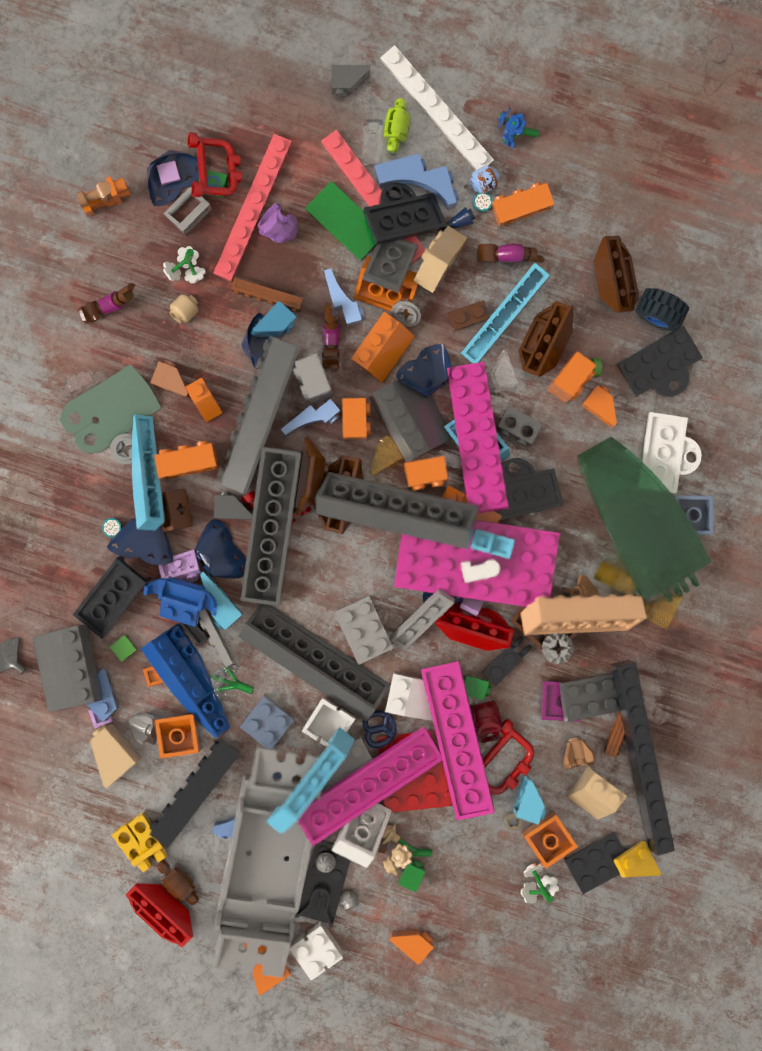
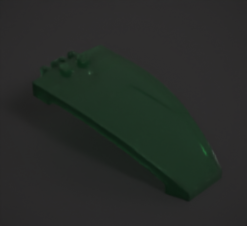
(642, 520)

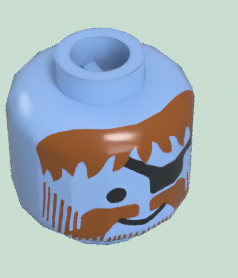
(484, 179)

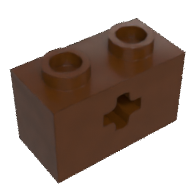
(176, 510)

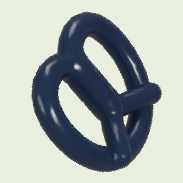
(380, 728)

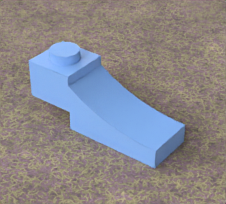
(351, 310)
(326, 413)

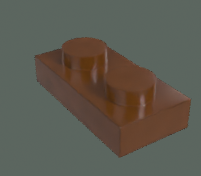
(468, 315)

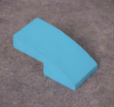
(493, 544)

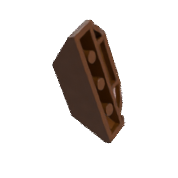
(615, 275)
(546, 339)
(345, 466)
(311, 475)

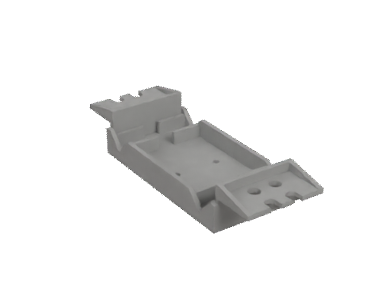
(262, 889)

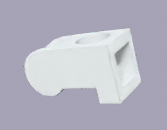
(485, 570)

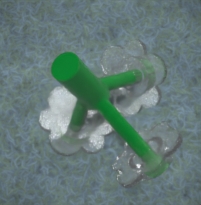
(221, 677)

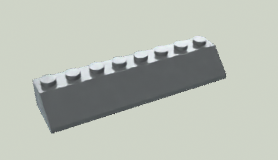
(257, 414)
(397, 510)
(271, 525)
(314, 661)

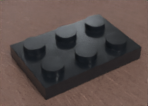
(595, 862)

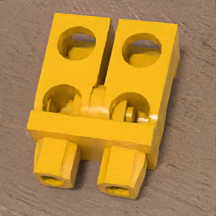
(137, 843)

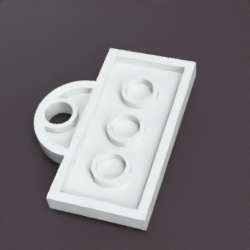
(667, 449)

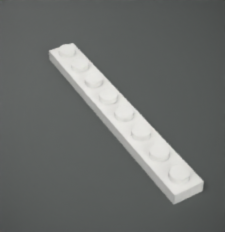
(436, 108)

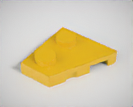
(637, 862)

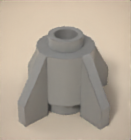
(143, 727)

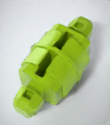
(396, 125)

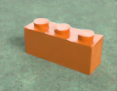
(522, 204)

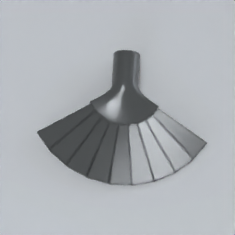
(9, 656)

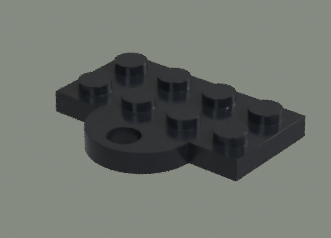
(403, 215)
(660, 364)
(528, 490)

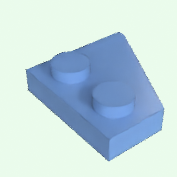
(107, 706)

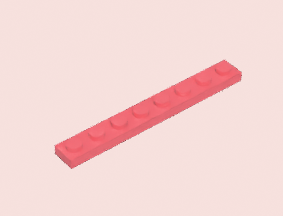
(359, 177)
(252, 207)

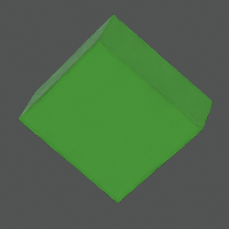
(123, 648)

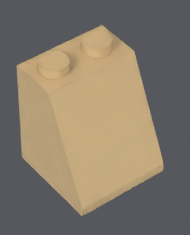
(112, 753)
(596, 794)

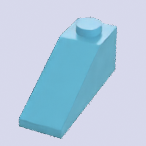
(227, 610)

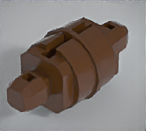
(177, 882)

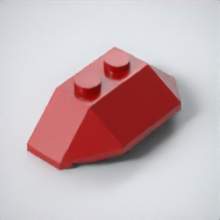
(484, 631)
(161, 912)

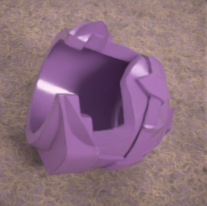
(278, 226)

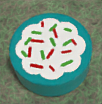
(482, 202)
(111, 527)

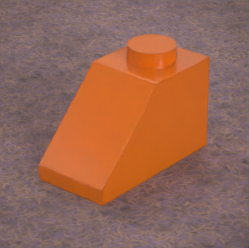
(204, 399)
(601, 405)
(413, 943)

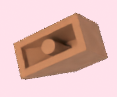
(169, 378)

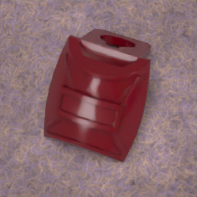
(487, 720)

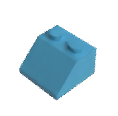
(275, 322)

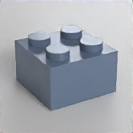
(699, 512)
(267, 722)

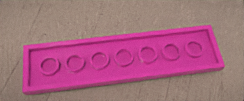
(477, 437)
(457, 740)
(369, 785)

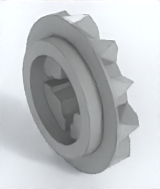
(398, 313)
(116, 446)
(550, 642)

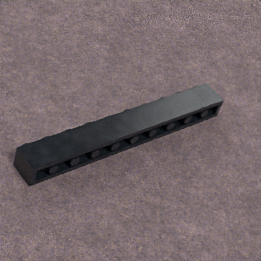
(642, 757)

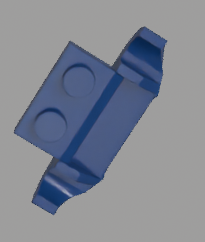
(181, 599)

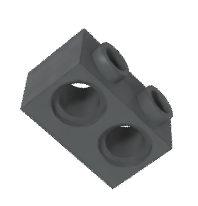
(521, 421)

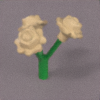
(401, 855)

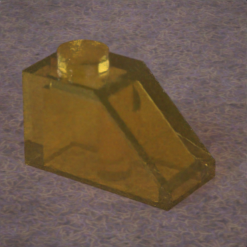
(385, 455)
(614, 578)
(661, 611)

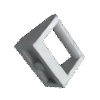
(193, 218)

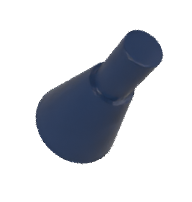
(461, 219)

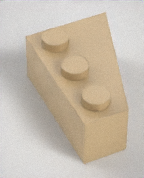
(439, 258)

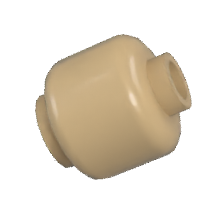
(184, 308)

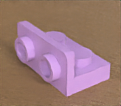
(184, 567)

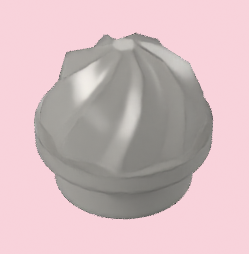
(325, 862)
(349, 900)

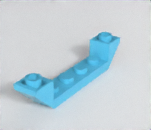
(312, 782)

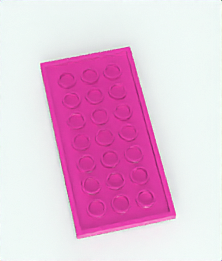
(521, 579)

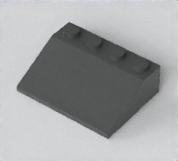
(410, 419)
(67, 668)

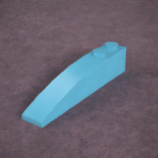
(505, 313)
(145, 476)

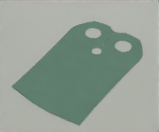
(114, 404)

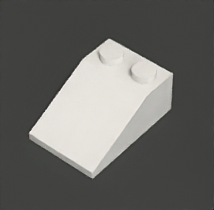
(408, 697)
(362, 835)

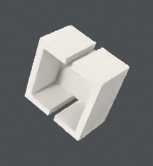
(327, 720)
(316, 951)

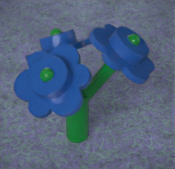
(514, 128)

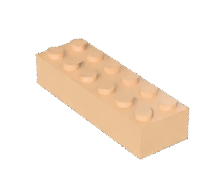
(583, 614)

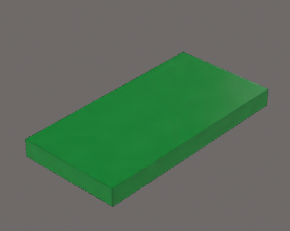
(342, 220)

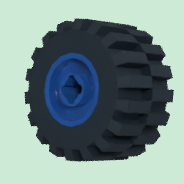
(662, 309)

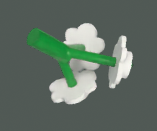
(187, 258)
(547, 885)

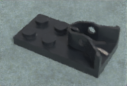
(110, 597)
(322, 889)

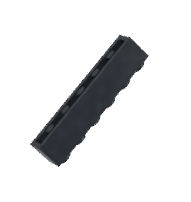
(194, 794)

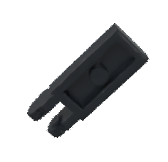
(505, 662)

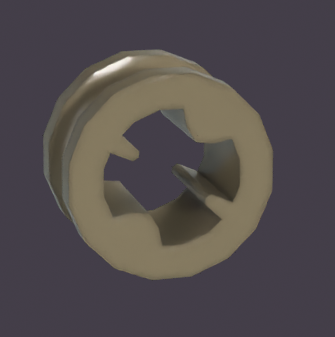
(512, 827)

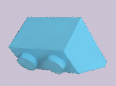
(529, 803)

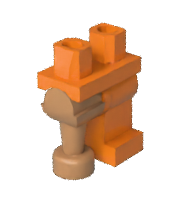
(104, 195)

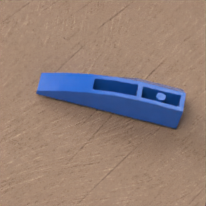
(187, 678)

